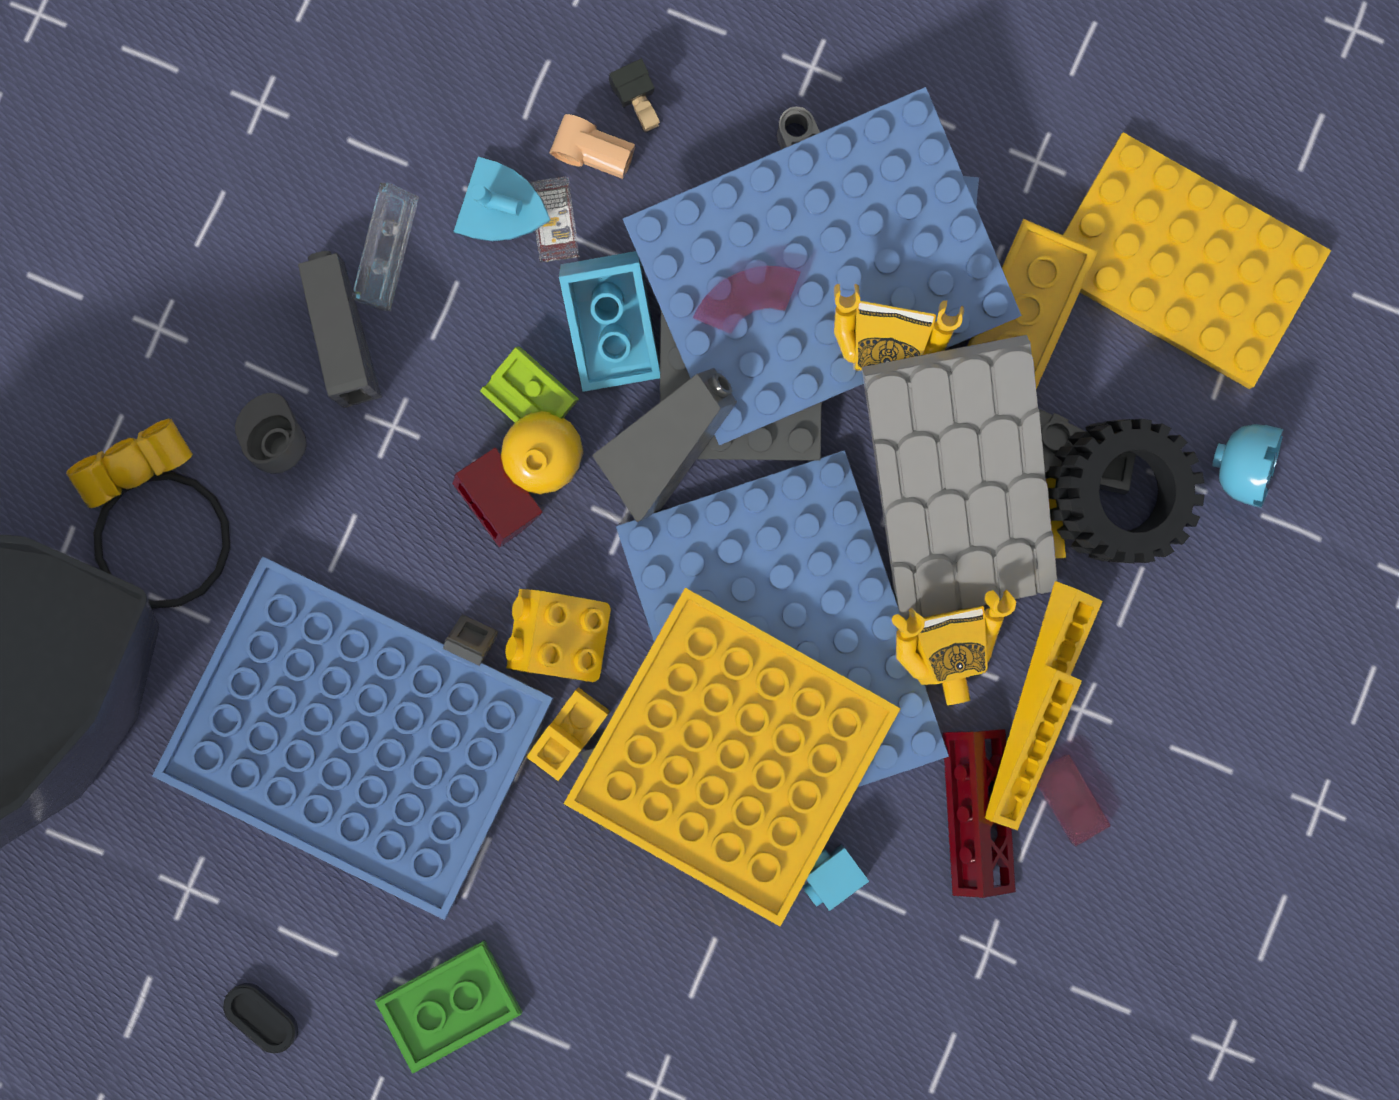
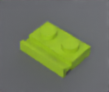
(526, 387)

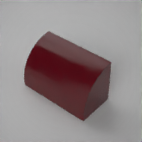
(495, 499)

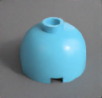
(1248, 462)

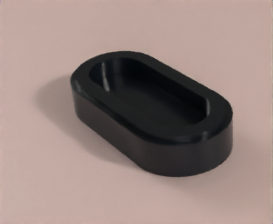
(260, 1018)

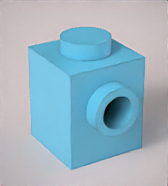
(834, 878)

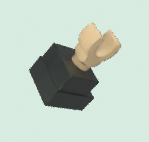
(632, 87)

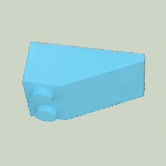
(610, 321)

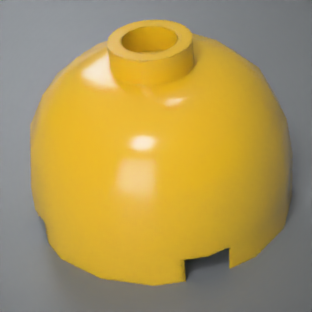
(541, 452)

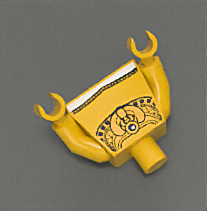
(885, 333)
(951, 644)

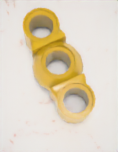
(129, 463)

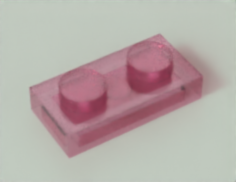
(1072, 801)

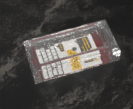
(558, 237)

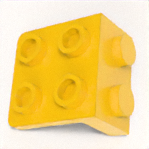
(558, 635)

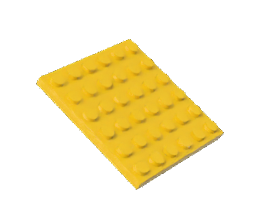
(732, 756)

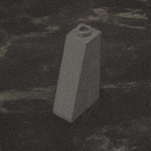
(338, 331)
(663, 444)

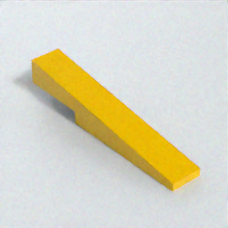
(1043, 702)

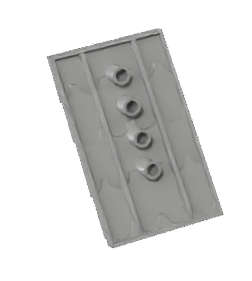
(961, 475)

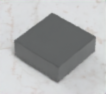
(470, 640)

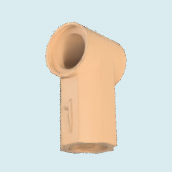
(581, 143)

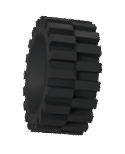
(1079, 494)

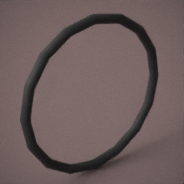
(98, 549)

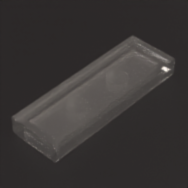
(385, 247)

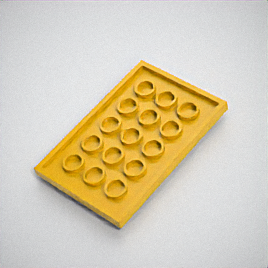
(1192, 260)

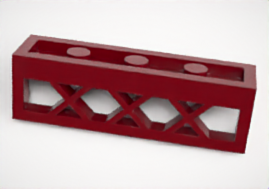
(970, 842)

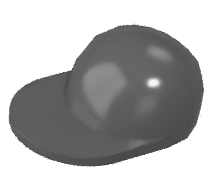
(270, 434)

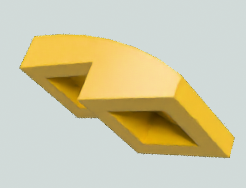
(568, 734)

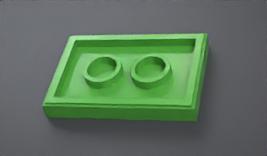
(448, 1006)

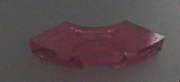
(745, 293)

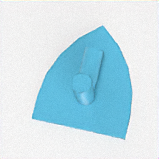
(499, 204)

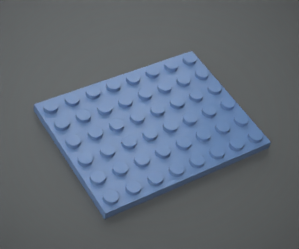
(846, 207)
(802, 568)
(353, 738)

